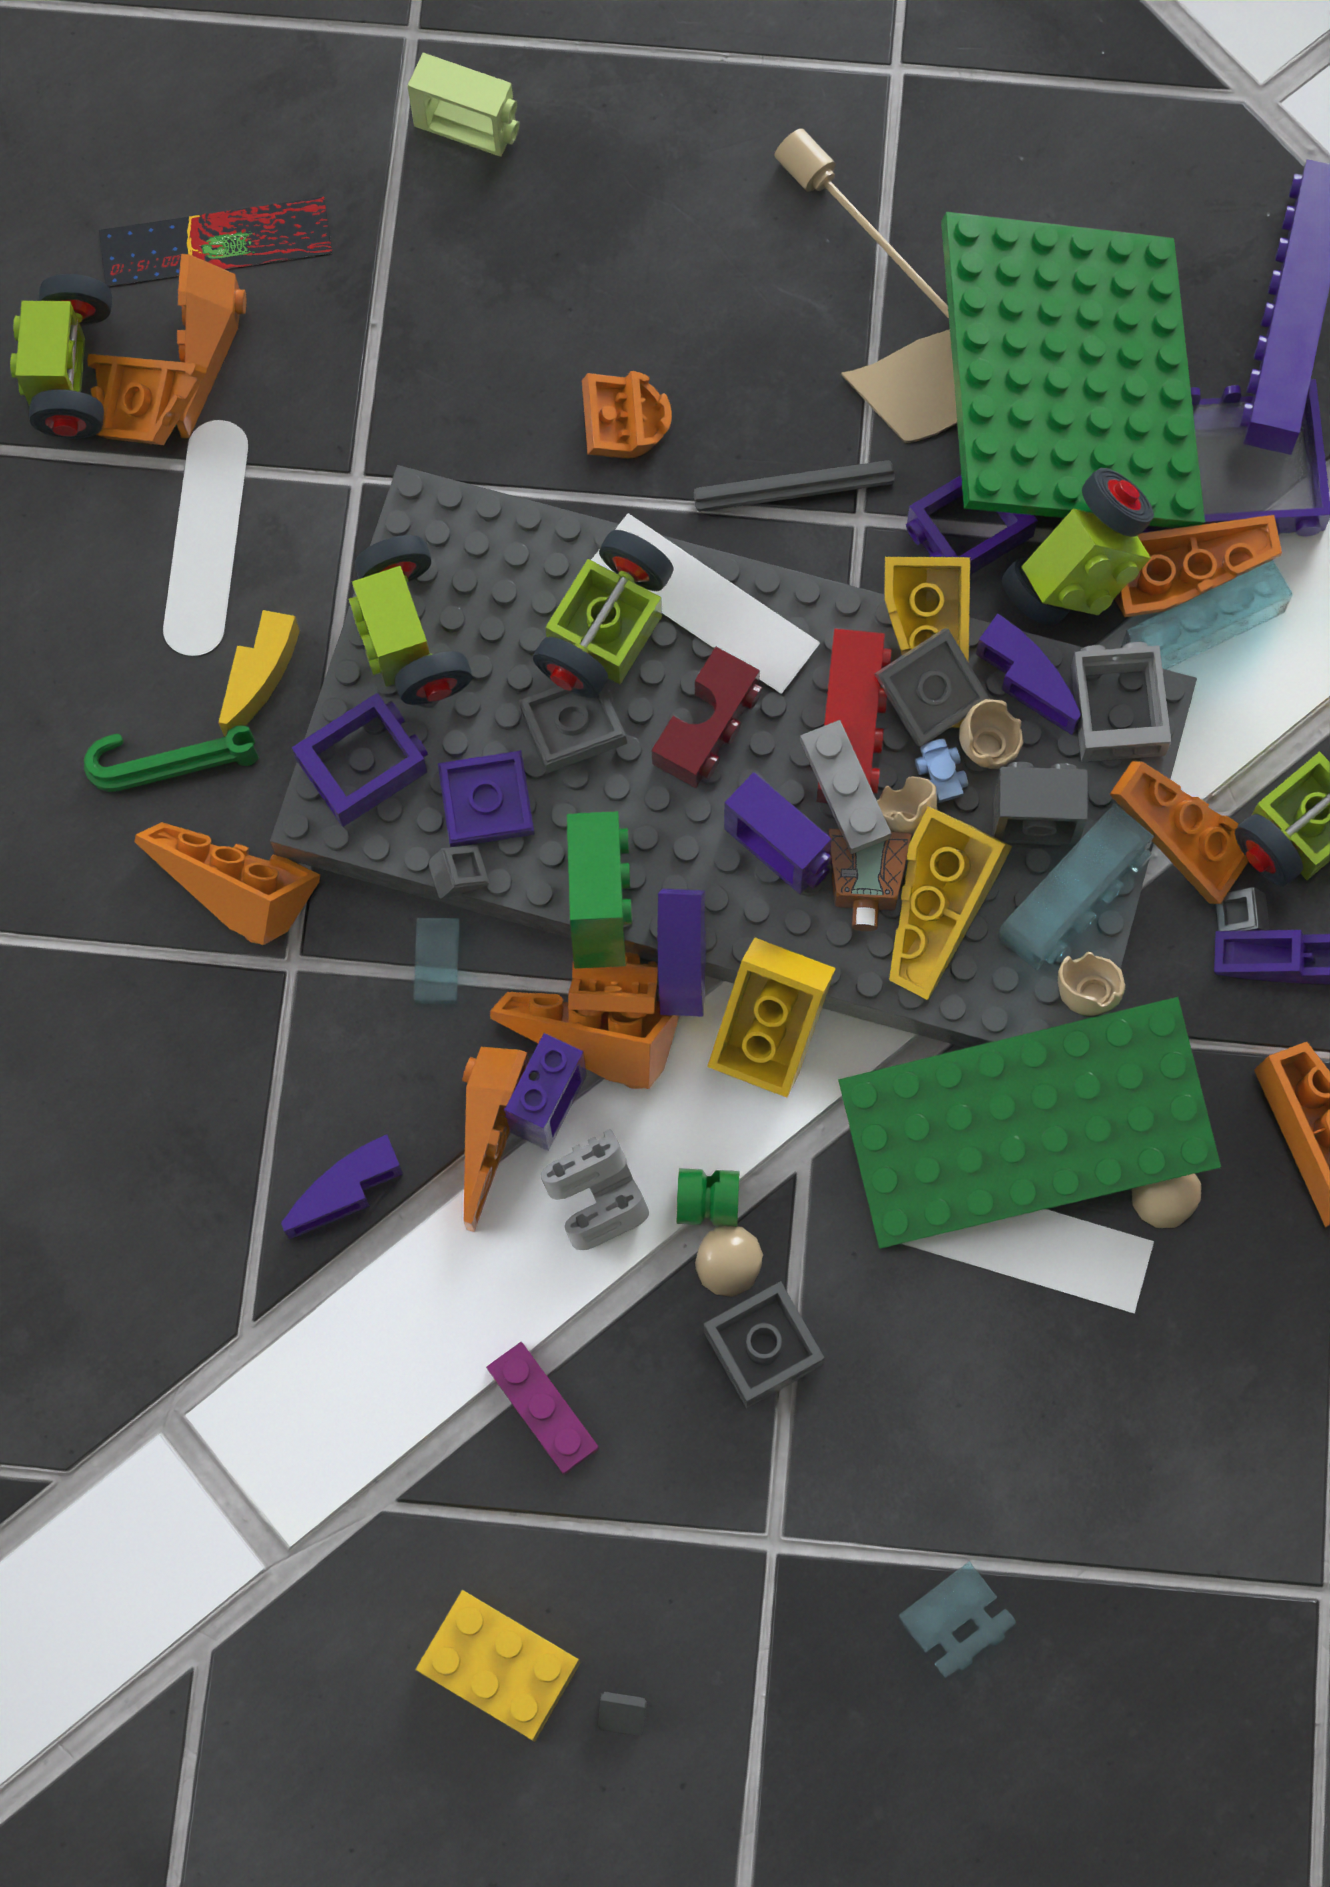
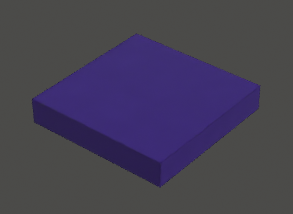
(485, 799)

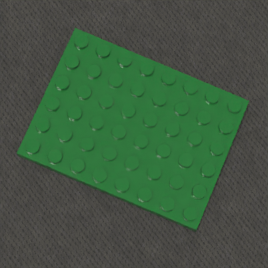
(1068, 366)

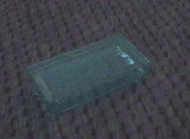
(437, 960)

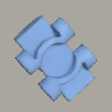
(940, 765)

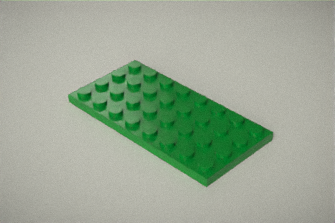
(1029, 1122)

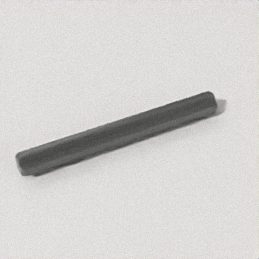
(794, 486)

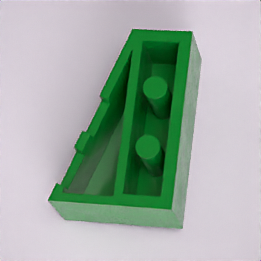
(596, 889)

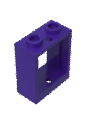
(923, 530)
(379, 789)
(778, 834)
(542, 1104)

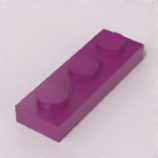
(542, 1408)

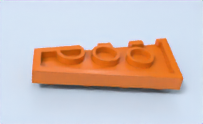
(1184, 829)

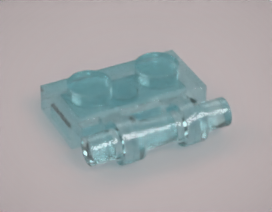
(946, 1609)

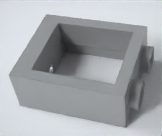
(1121, 742)

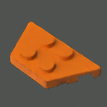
(142, 396)

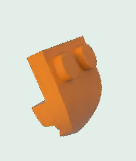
(623, 415)
(615, 989)

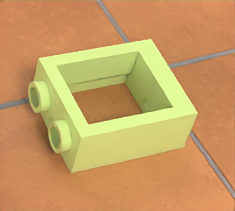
(463, 104)

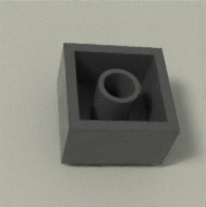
(1040, 804)
(763, 1344)

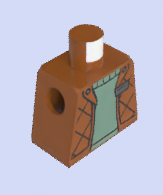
(867, 878)

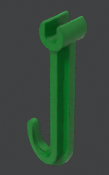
(235, 747)

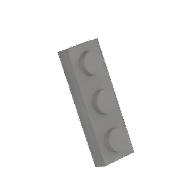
(845, 787)

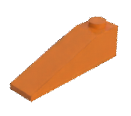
(211, 319)

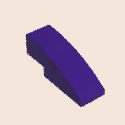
(1028, 673)
(681, 952)
(1273, 956)
(342, 1187)

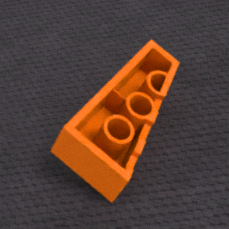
(1299, 1096)

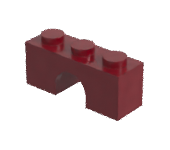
(692, 749)

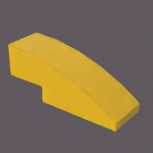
(258, 669)

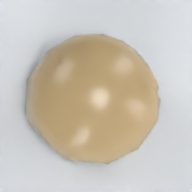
(991, 734)
(906, 806)
(1090, 984)
(1168, 1201)
(728, 1260)

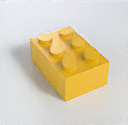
(770, 1017)
(498, 1665)

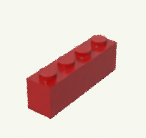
(856, 695)

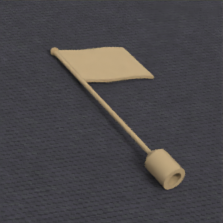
(916, 383)

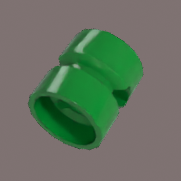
(707, 1197)

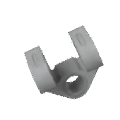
(617, 1197)

